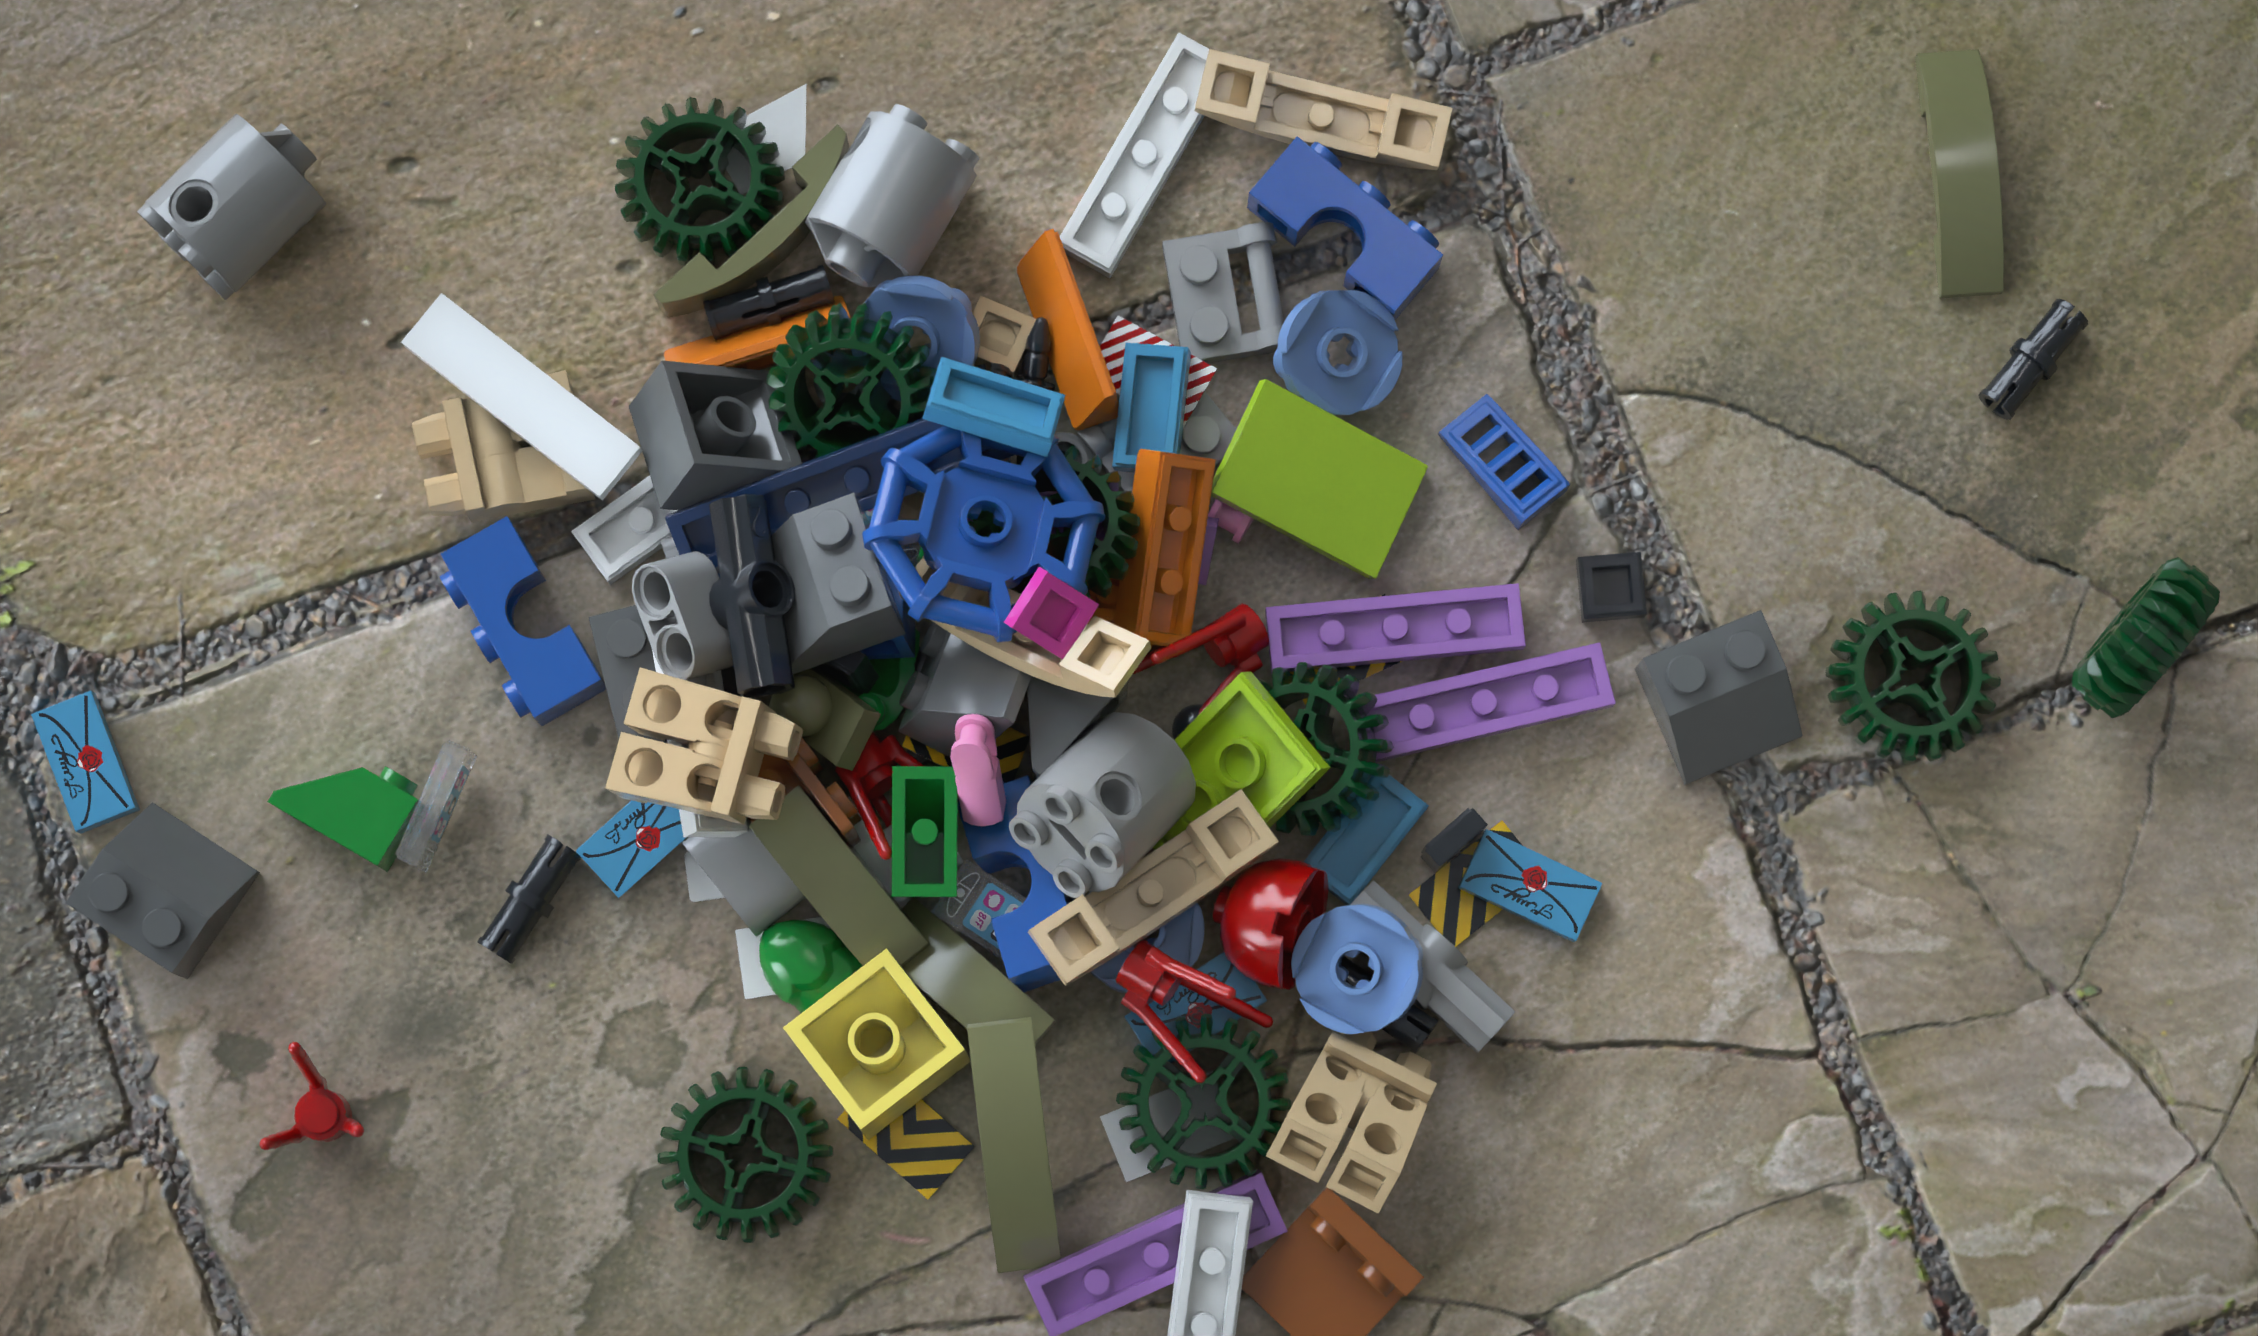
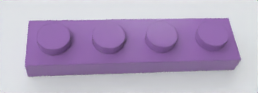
(1396, 627)
(1494, 700)
(1133, 1261)

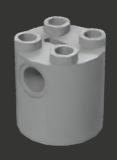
(890, 198)
(235, 202)
(1104, 803)

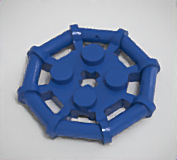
(953, 545)

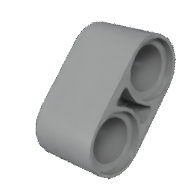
(678, 615)
(746, 877)

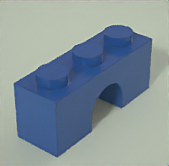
(1310, 189)
(491, 576)
(996, 850)

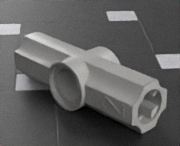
(1447, 983)

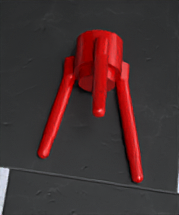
(1229, 639)
(871, 780)
(1155, 977)
(319, 1113)

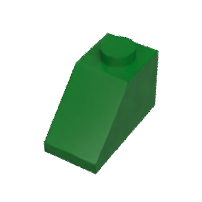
(355, 810)
(924, 831)

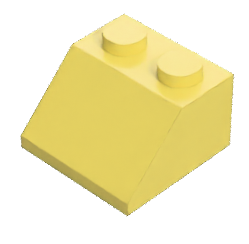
(877, 1044)

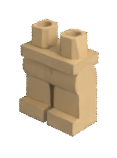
(493, 464)
(723, 752)
(1361, 1092)

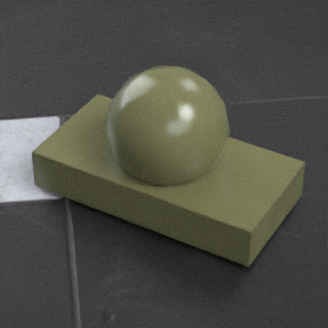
(830, 715)

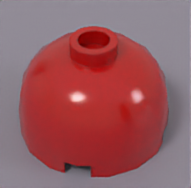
(1267, 915)

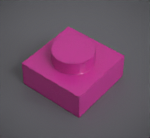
(1051, 613)

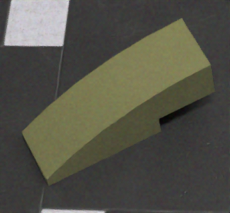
(838, 881)
(964, 980)

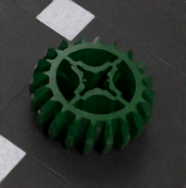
(711, 158)
(834, 368)
(1119, 524)
(2145, 637)
(1958, 648)
(1316, 725)
(1247, 1135)
(692, 1140)

